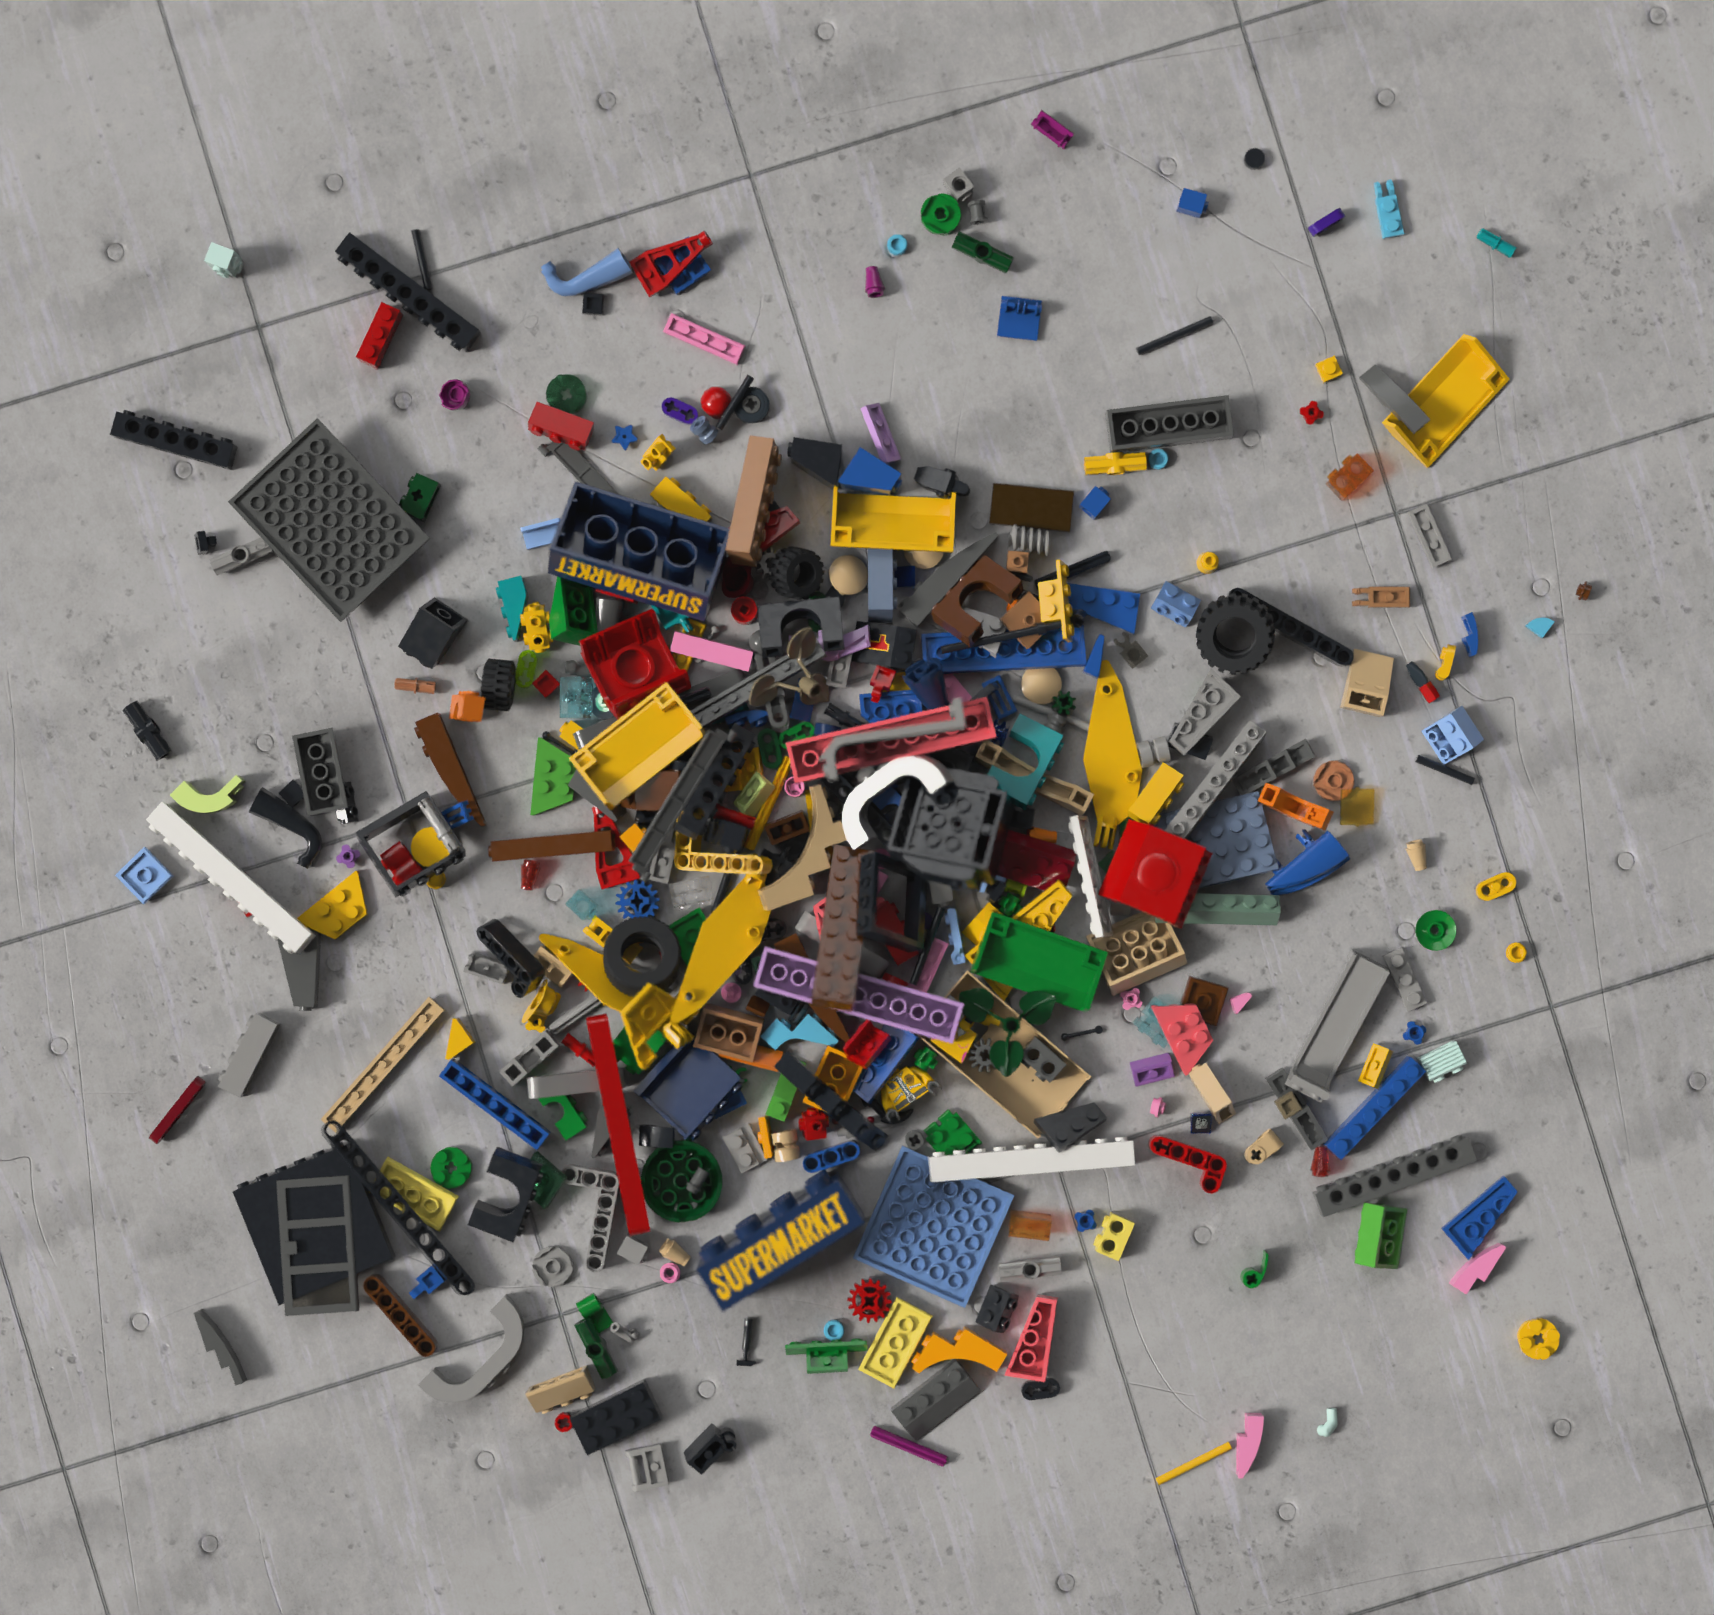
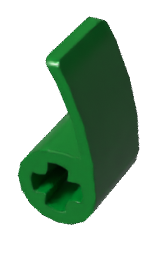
(1257, 1275)
(593, 1307)

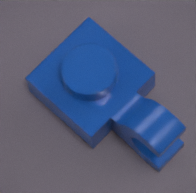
(428, 1280)

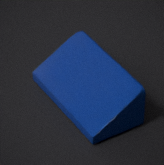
(800, 710)

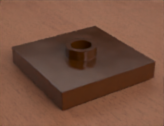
(1207, 996)

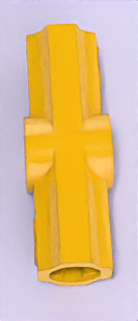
(1115, 463)

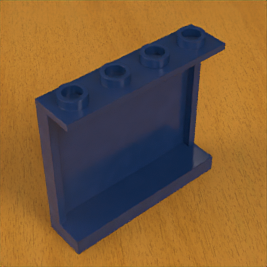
(689, 1088)

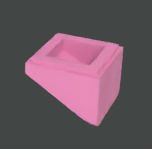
(1239, 1001)

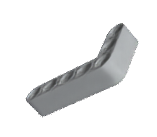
(600, 1211)

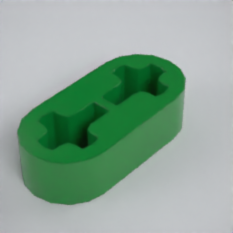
(793, 731)

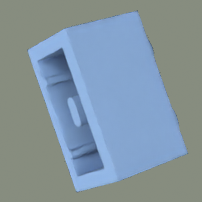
(1452, 735)

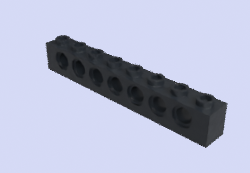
(352, 245)

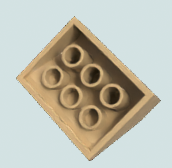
(1138, 952)

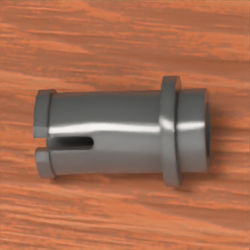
(697, 1180)

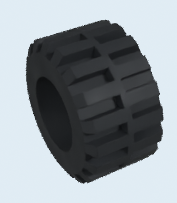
(809, 577)
(498, 684)

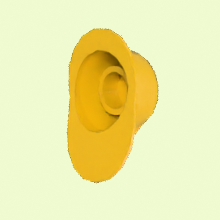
(543, 1003)

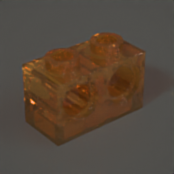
(1352, 480)

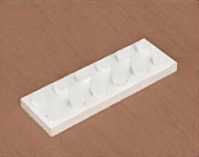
(1090, 872)

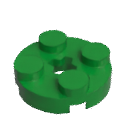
(944, 225)
(457, 1177)

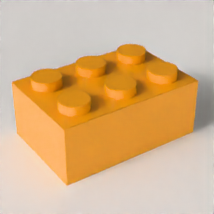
(837, 1073)

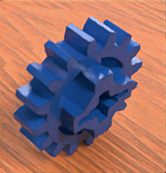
(637, 891)

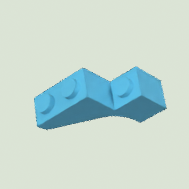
(808, 1029)

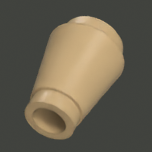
(1417, 853)
(673, 1251)

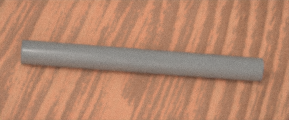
(1046, 710)

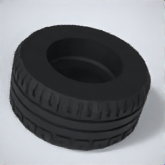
(641, 930)

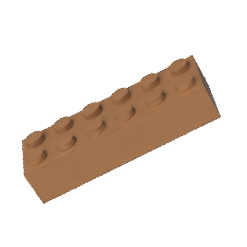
(753, 501)

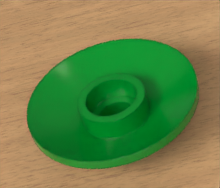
(1445, 926)

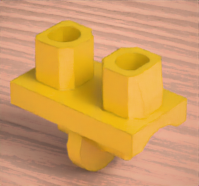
(657, 453)

